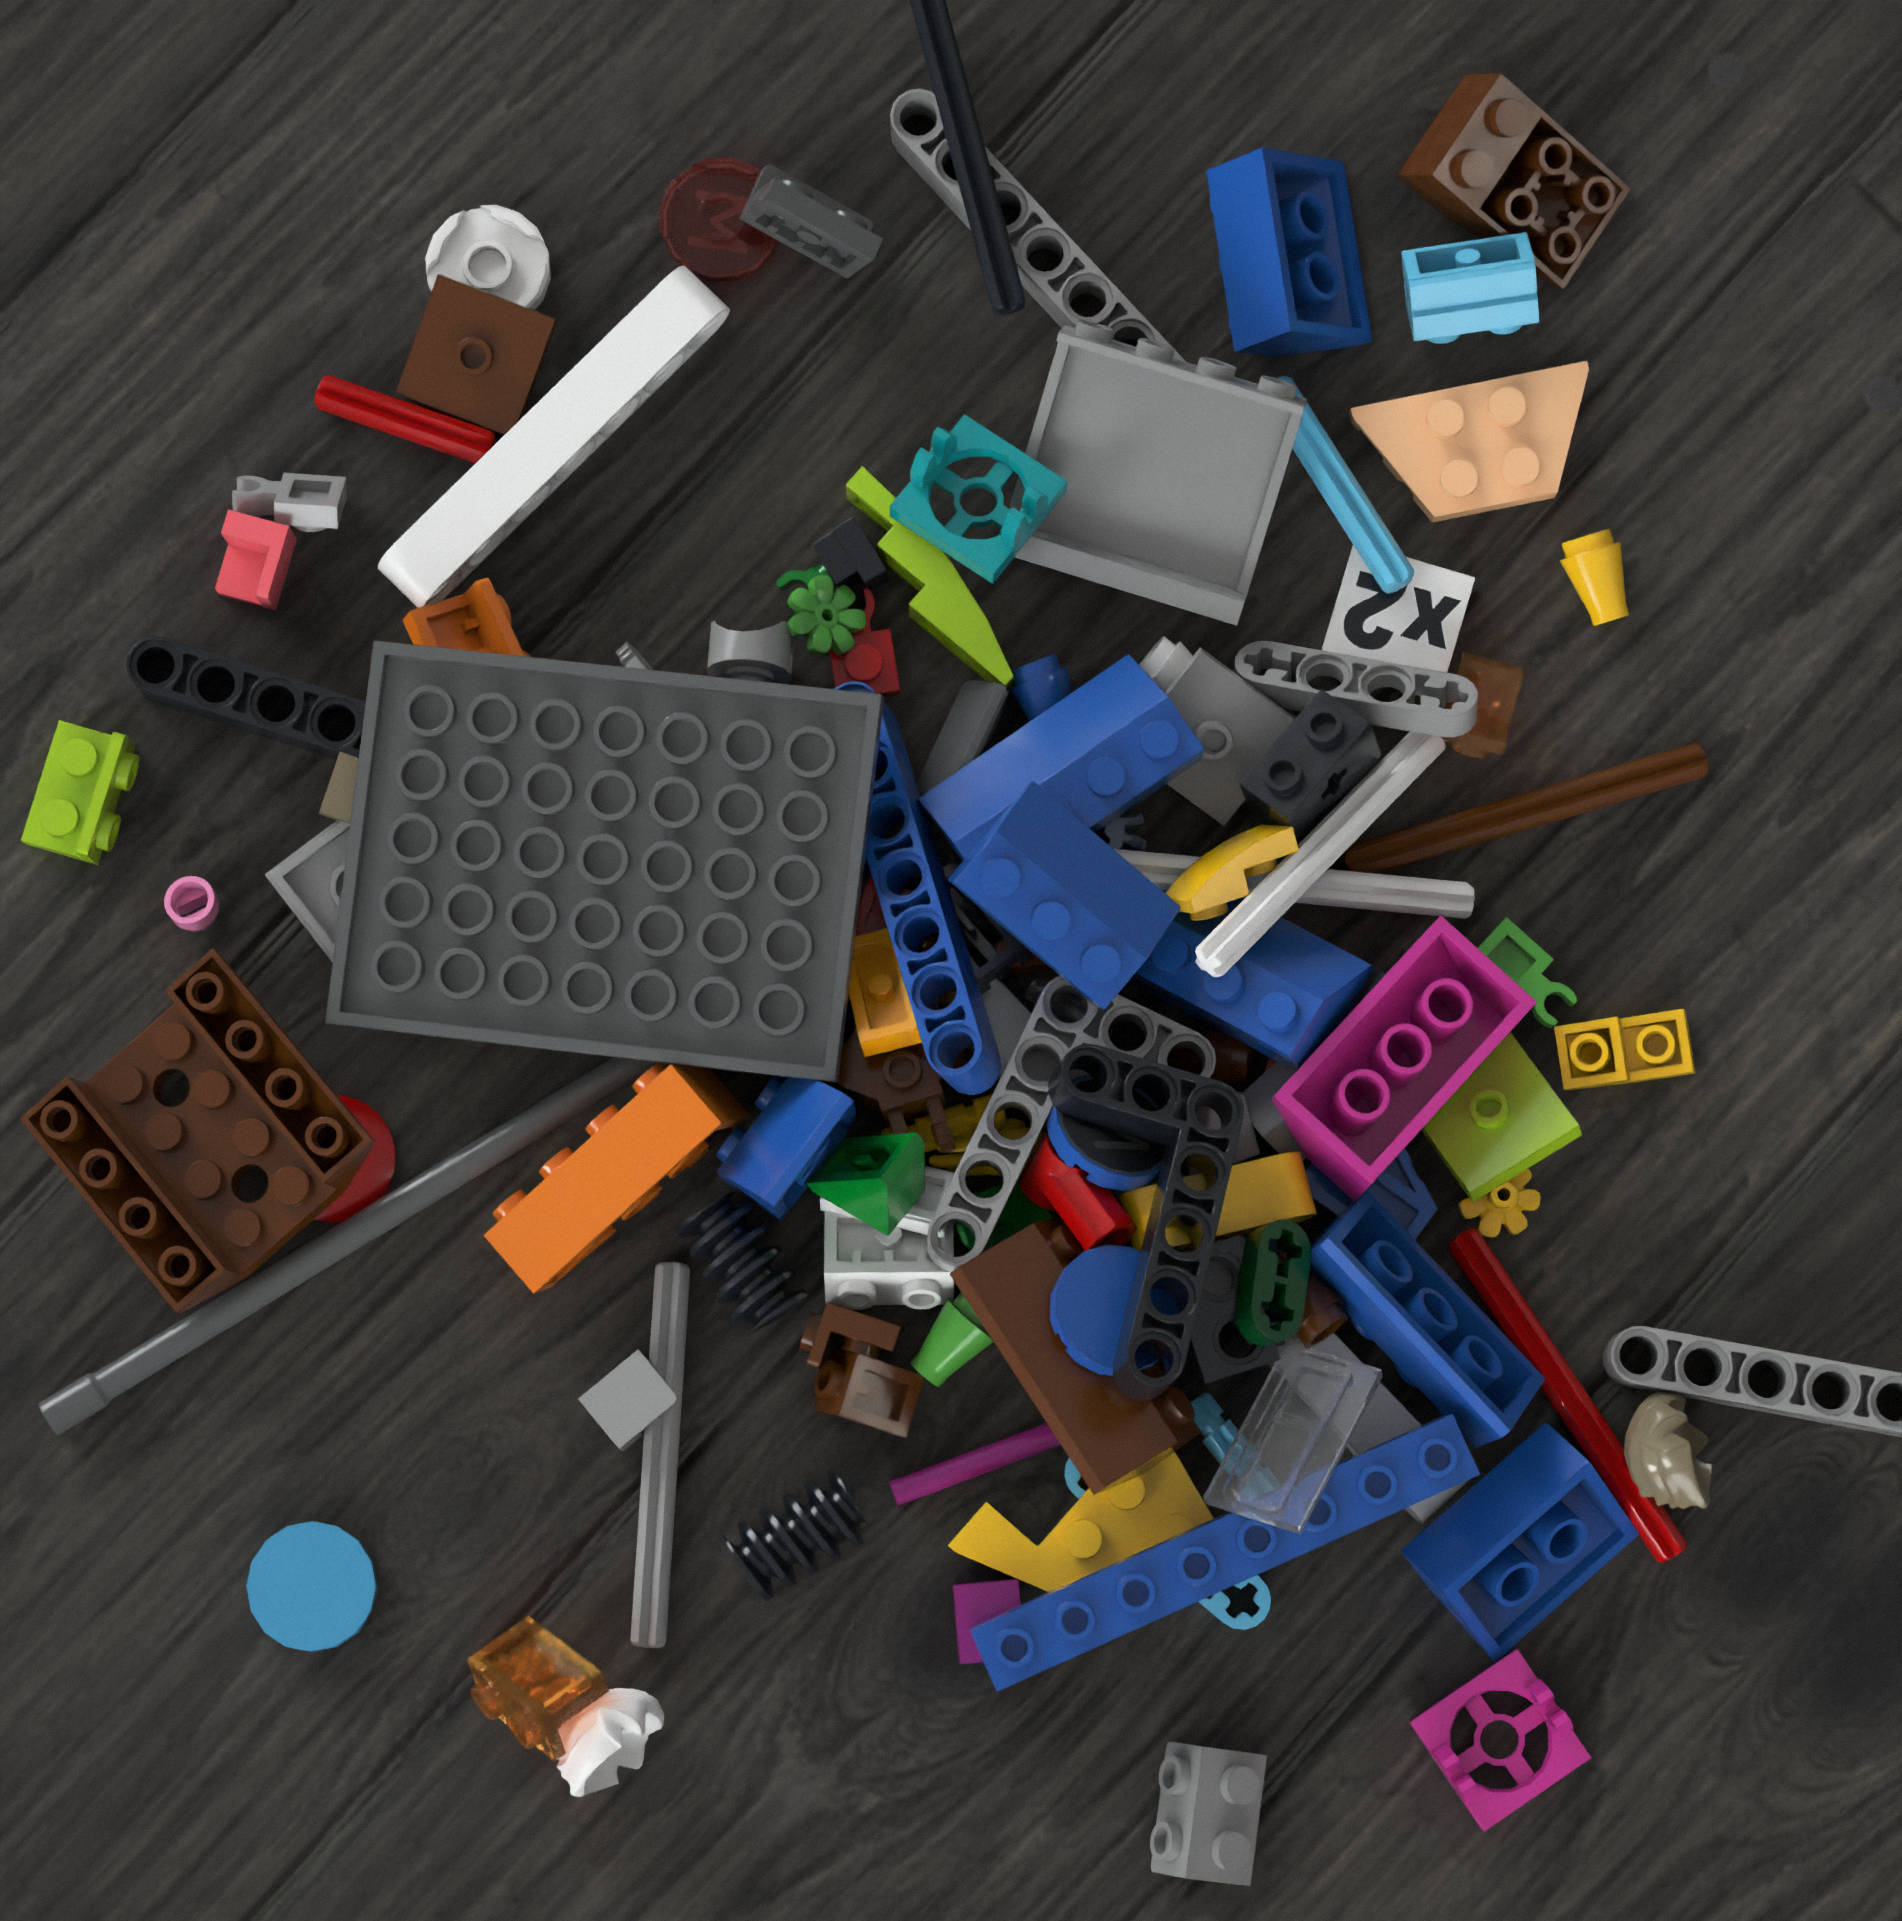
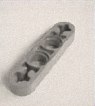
(1358, 679)

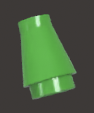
(951, 1341)

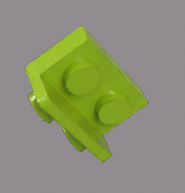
(80, 792)

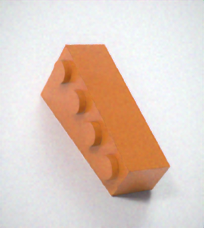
(612, 1172)

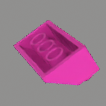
(1399, 1057)

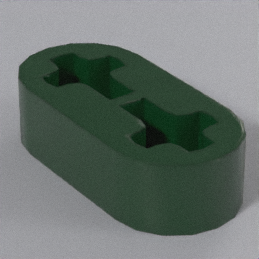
(1274, 1283)

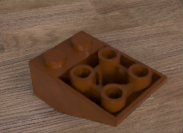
(1512, 170)

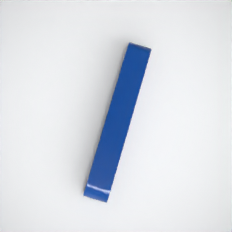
(921, 914)

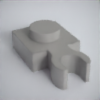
(297, 501)

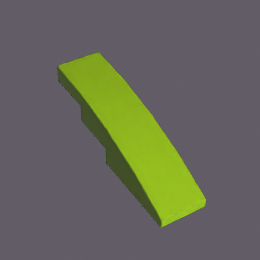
(943, 600)

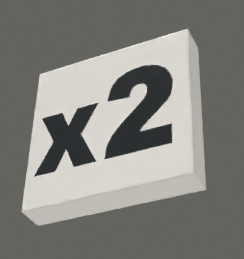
(1405, 627)

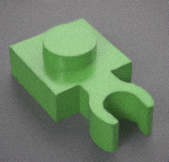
(1524, 963)

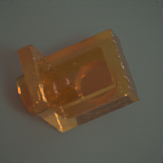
(1497, 695)

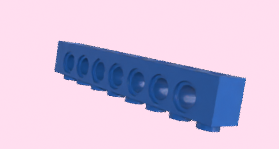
(1218, 1556)

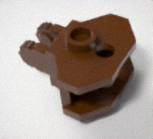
(897, 1087)

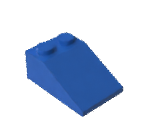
(786, 1142)

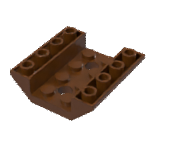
(174, 1173)

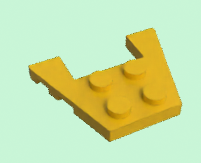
(1093, 1532)

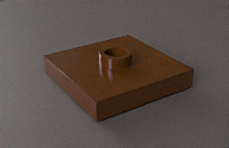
(476, 355)

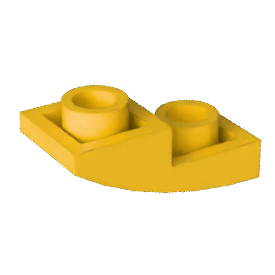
(1222, 871)
(1624, 1050)

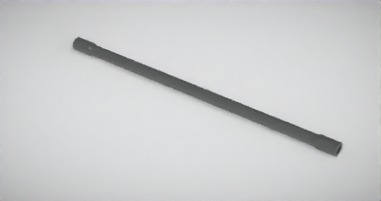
(97, 1389)

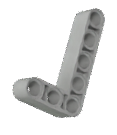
(1032, 1097)

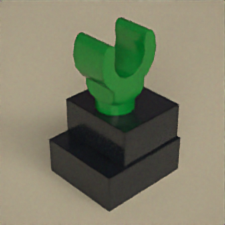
(845, 559)

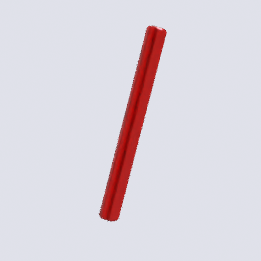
(1565, 1392)

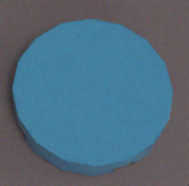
(312, 1586)

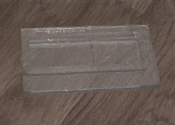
(1293, 1437)

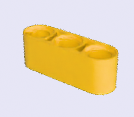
(1254, 1197)

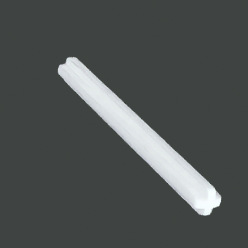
(1317, 852)
(1337, 887)

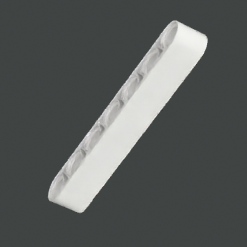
(554, 438)

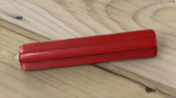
(403, 419)

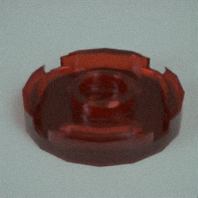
(704, 224)

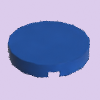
(1092, 1304)

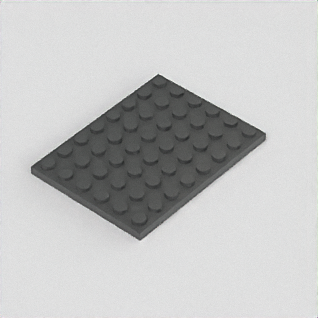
(605, 860)

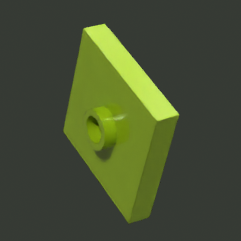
(1500, 1122)

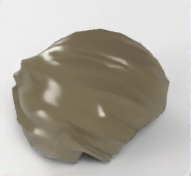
(1663, 1453)

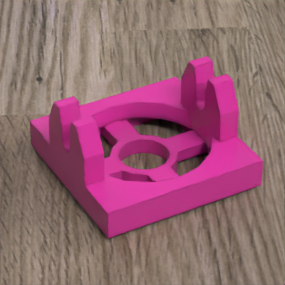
(1564, 1748)

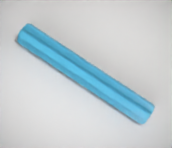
(1350, 503)

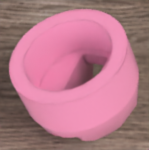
(188, 895)

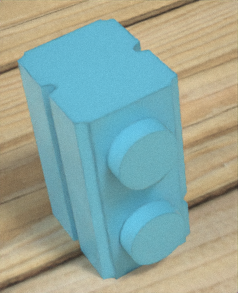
(1470, 287)

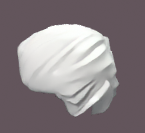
(607, 1736)

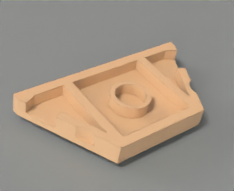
(1479, 441)

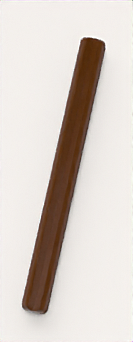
(1527, 810)

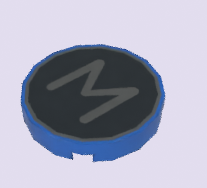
(1109, 1156)

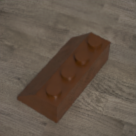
(1093, 1420)

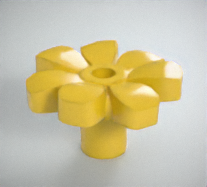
(1496, 1212)

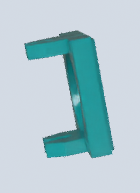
(966, 440)

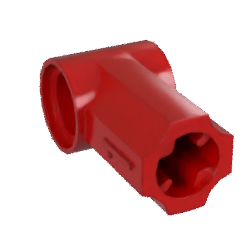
(1085, 1207)

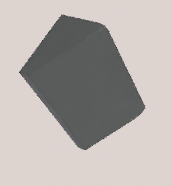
(964, 731)

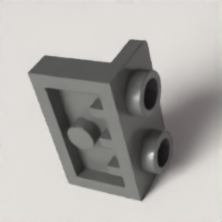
(810, 222)

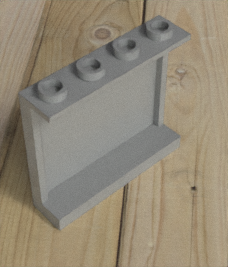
(1162, 470)

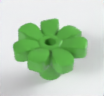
(825, 616)

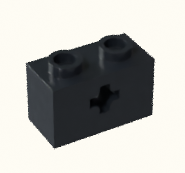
(1311, 766)

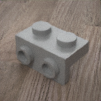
(1207, 1813)

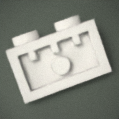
(879, 1269)

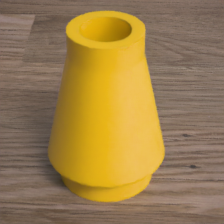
(1597, 575)

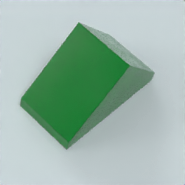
(873, 1177)

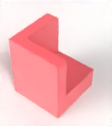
(255, 559)

